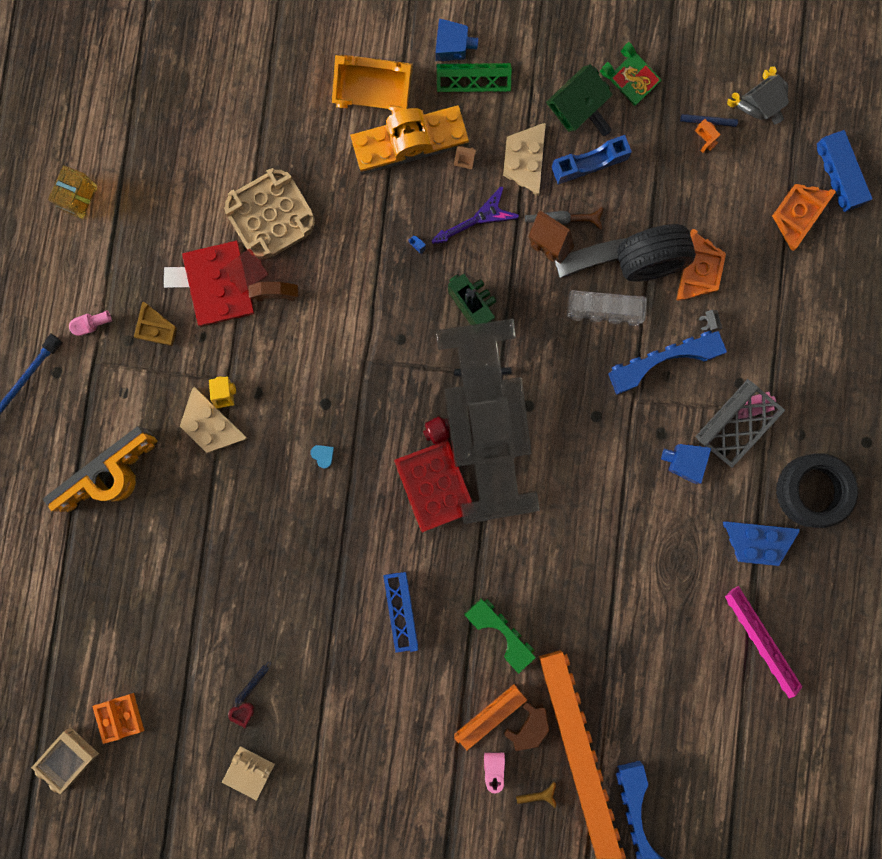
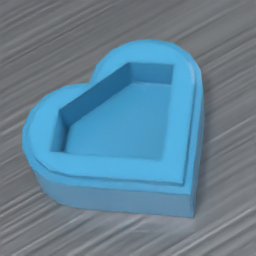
(323, 455)

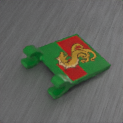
(633, 76)

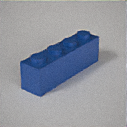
(843, 171)

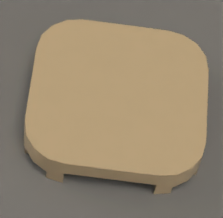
(269, 214)

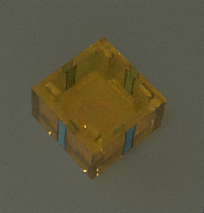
(72, 192)

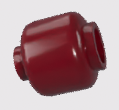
(437, 430)

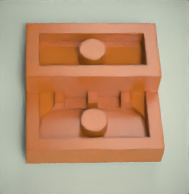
(118, 718)

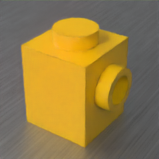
(222, 392)

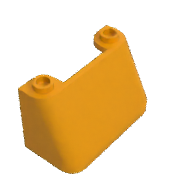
(371, 82)

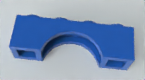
(575, 166)

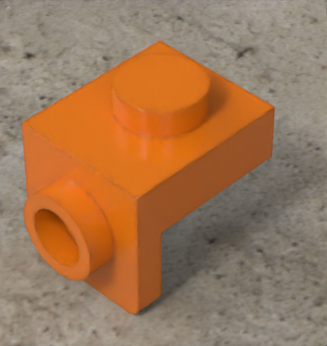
(709, 134)

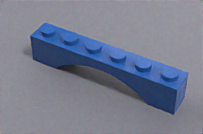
(702, 349)
(634, 785)

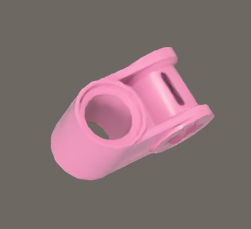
(494, 768)

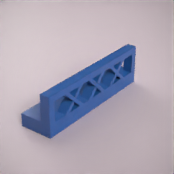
(408, 612)

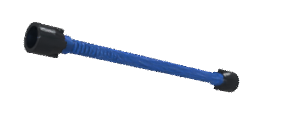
(50, 346)

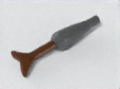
(565, 217)

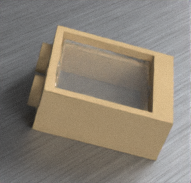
(64, 761)

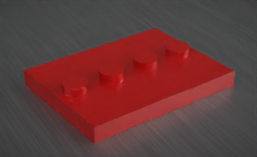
(210, 286)
(433, 485)

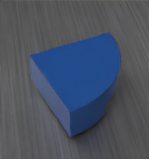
(417, 244)

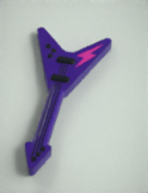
(487, 213)

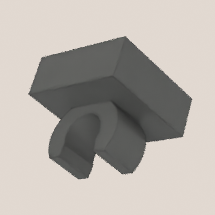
(713, 320)

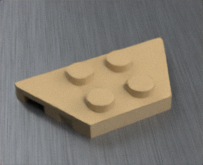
(525, 157)
(208, 425)

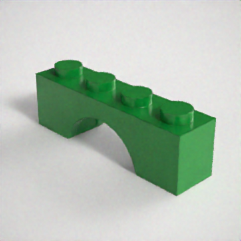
(517, 653)

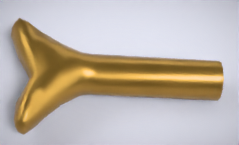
(546, 795)

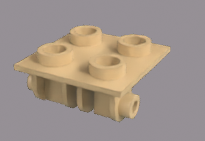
(248, 773)

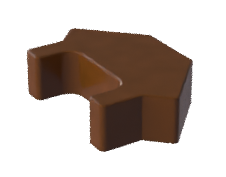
(273, 290)
(532, 730)

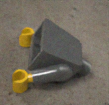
(764, 99)

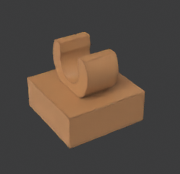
(464, 157)

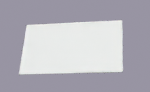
(175, 277)

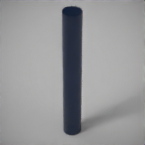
(714, 120)

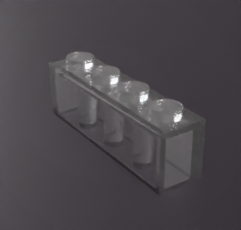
(606, 307)

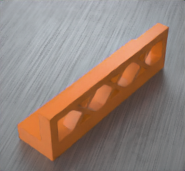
(490, 717)

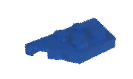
(759, 542)

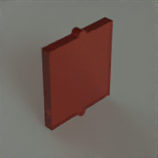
(245, 270)

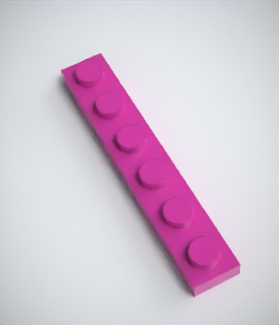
(763, 642)

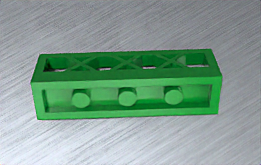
(474, 70)

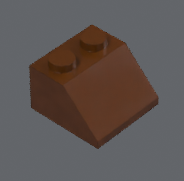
(551, 238)

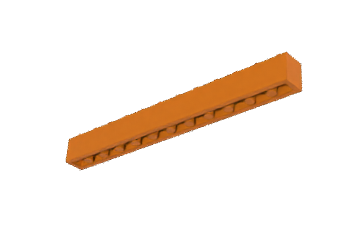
(580, 756)

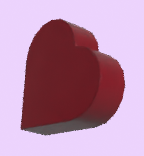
(242, 714)

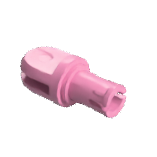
(88, 323)

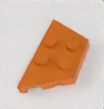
(800, 211)
(705, 272)

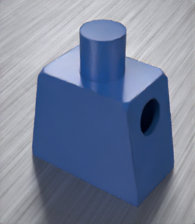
(453, 41)
(687, 461)

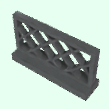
(730, 410)

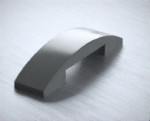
(589, 257)

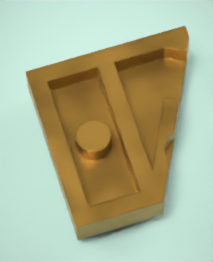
(154, 327)

